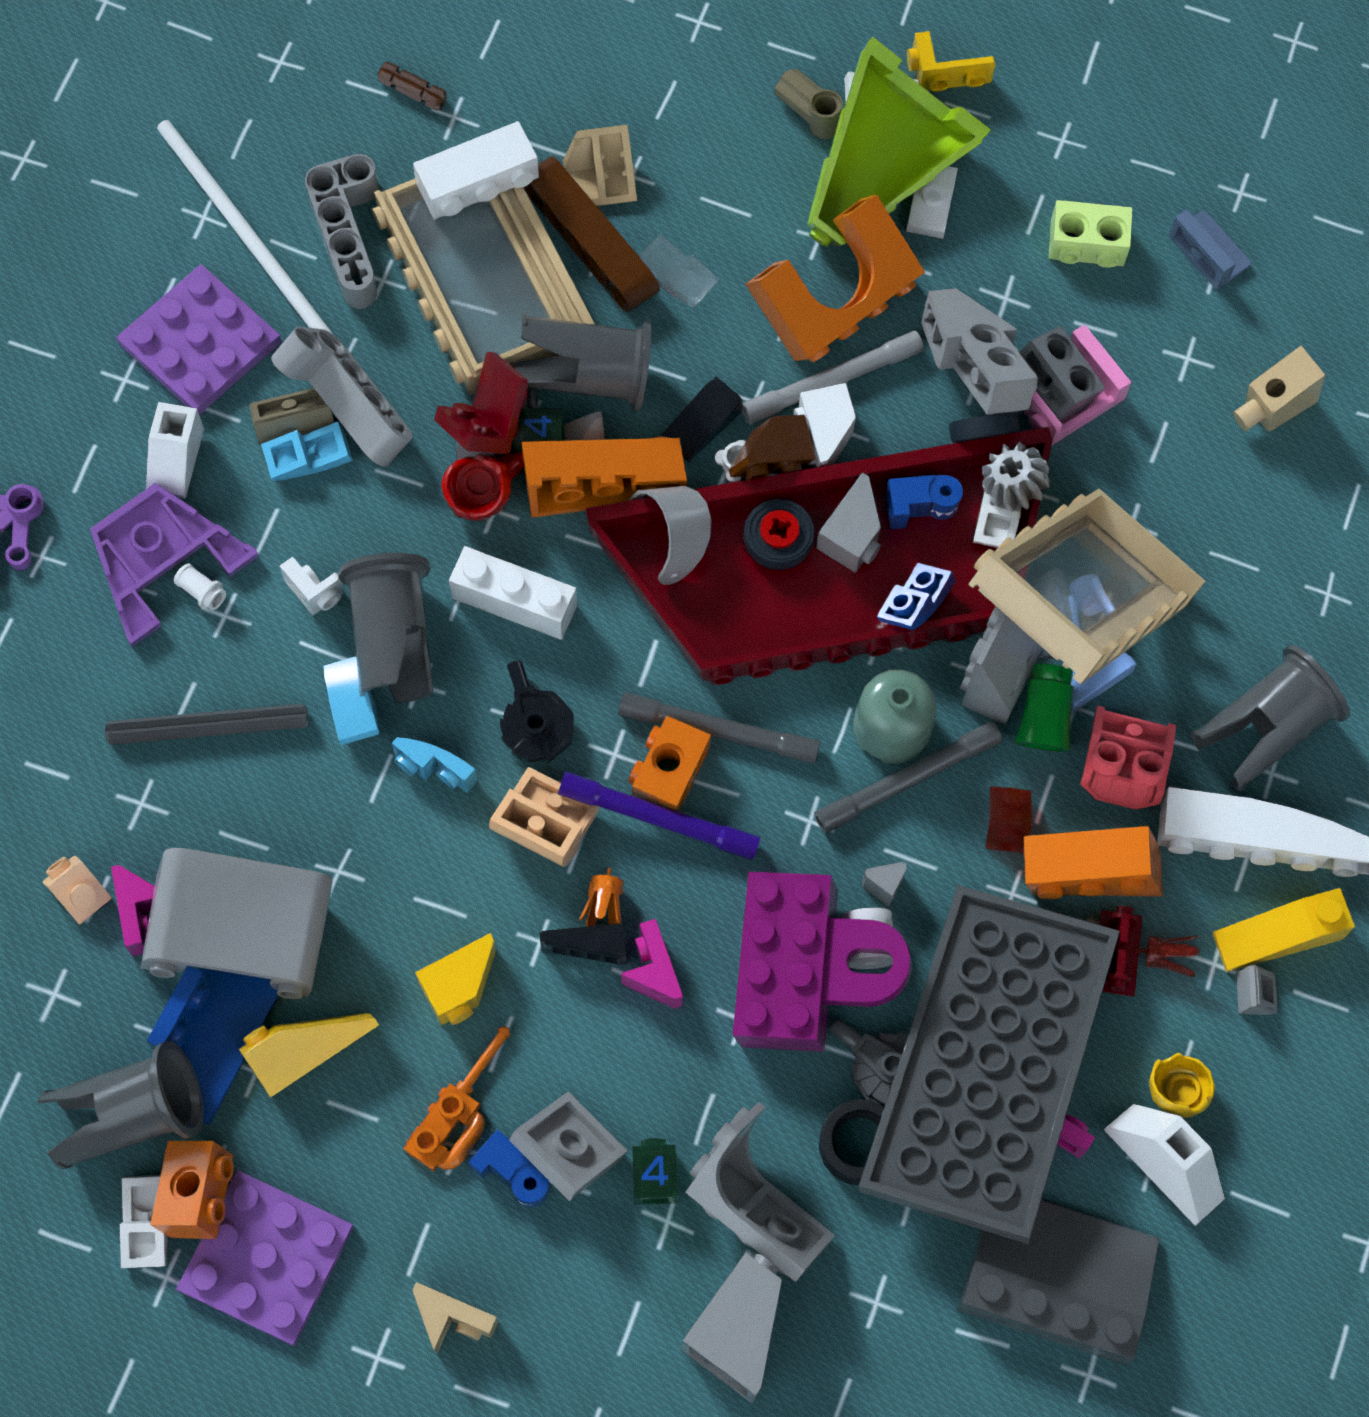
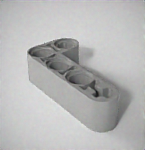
(344, 235)
(346, 389)

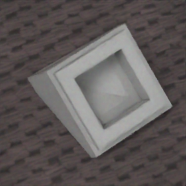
(585, 428)

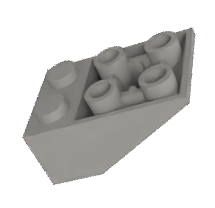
(999, 668)

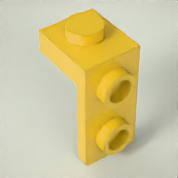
(947, 74)

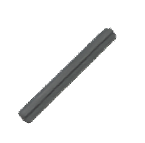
(206, 724)

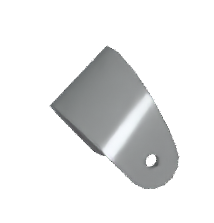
(687, 525)

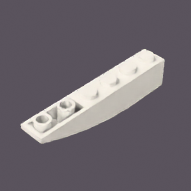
(1258, 831)

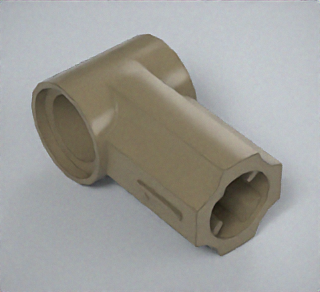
(810, 102)

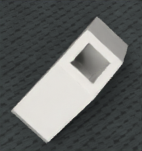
(1171, 1158)

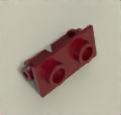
(1124, 964)

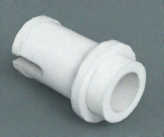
(207, 592)

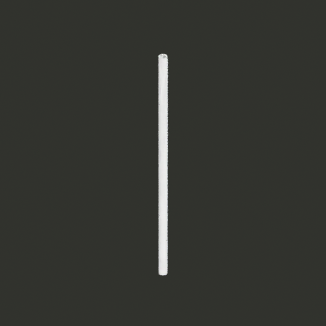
(241, 226)

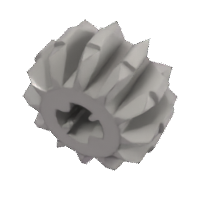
(1015, 476)

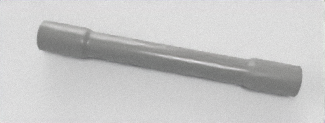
(889, 353)

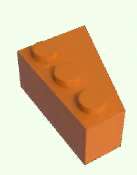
(1094, 863)

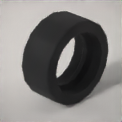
(828, 1152)

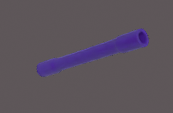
(595, 794)

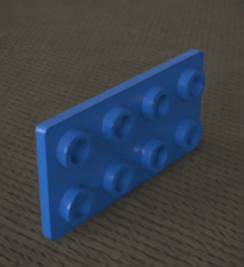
(209, 1020)

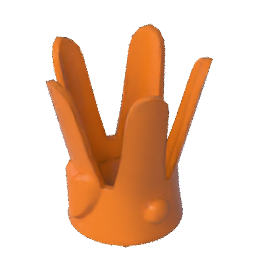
(603, 892)

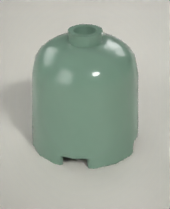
(895, 716)

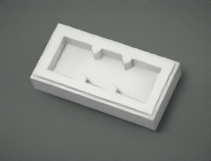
(932, 205)

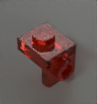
(1008, 819)

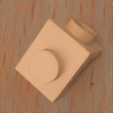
(76, 888)

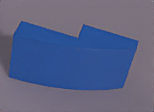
(919, 597)

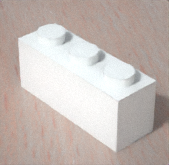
(476, 170)
(513, 592)

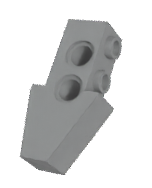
(979, 350)

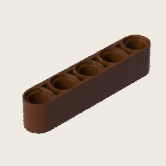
(591, 236)

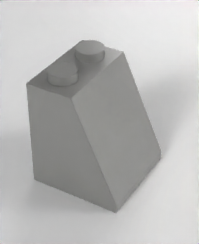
(737, 1326)

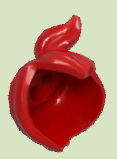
(480, 484)

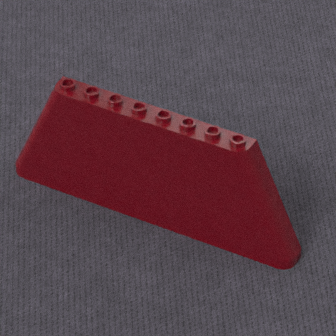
(754, 620)

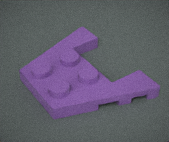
(149, 540)

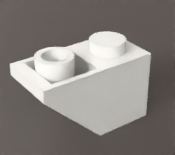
(829, 421)
(173, 447)

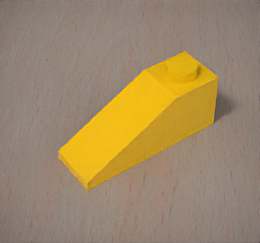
(1285, 930)
(294, 1049)

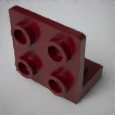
(494, 417)

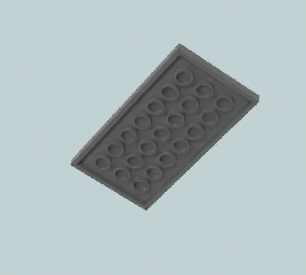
(990, 1064)

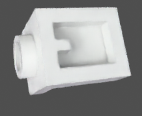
(308, 589)

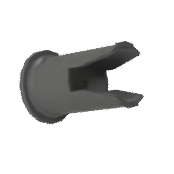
(591, 359)
(390, 623)
(1282, 708)
(131, 1105)

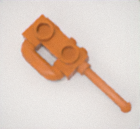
(453, 1108)

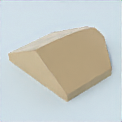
(603, 164)

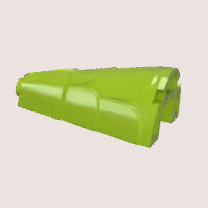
(887, 142)

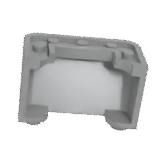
(237, 919)

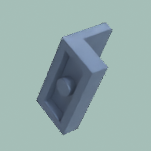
(1208, 247)

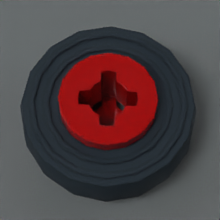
(775, 548)

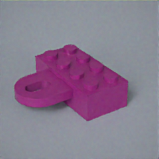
(799, 962)

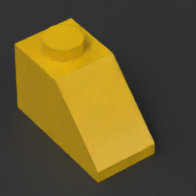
(458, 980)

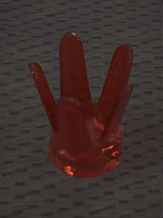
(1159, 948)

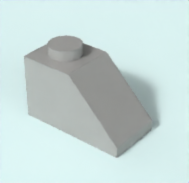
(853, 528)

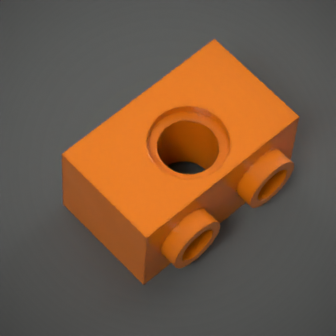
(676, 742)
(184, 1168)

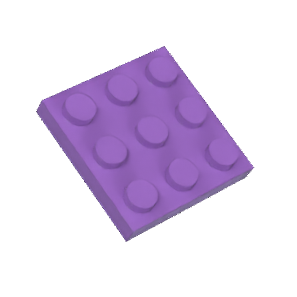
(199, 339)
(266, 1259)

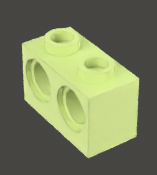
(1090, 224)

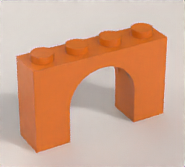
(885, 269)

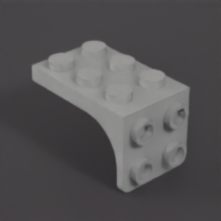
(750, 1205)

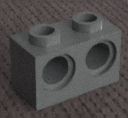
(1063, 373)

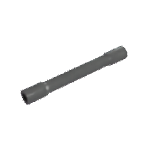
(784, 744)
(851, 806)

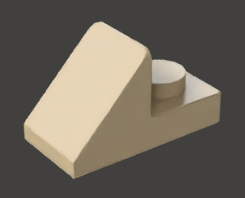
(440, 1310)

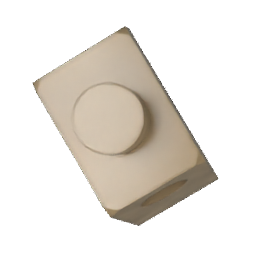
(1281, 392)

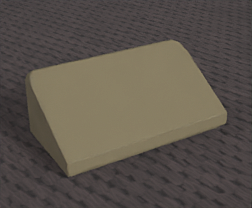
(290, 412)

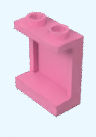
(1109, 373)

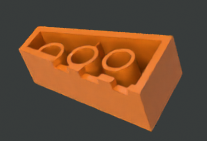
(597, 472)

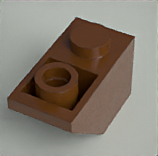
(775, 447)

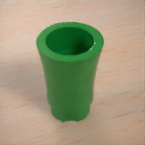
(1047, 710)

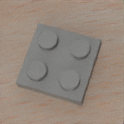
(568, 1145)

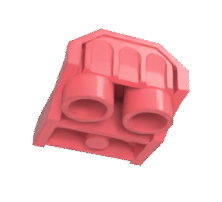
(1127, 760)

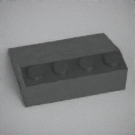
(1070, 1285)

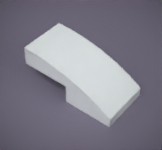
(995, 523)
(139, 1241)

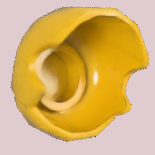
(1181, 1085)

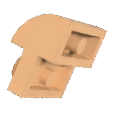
(542, 819)

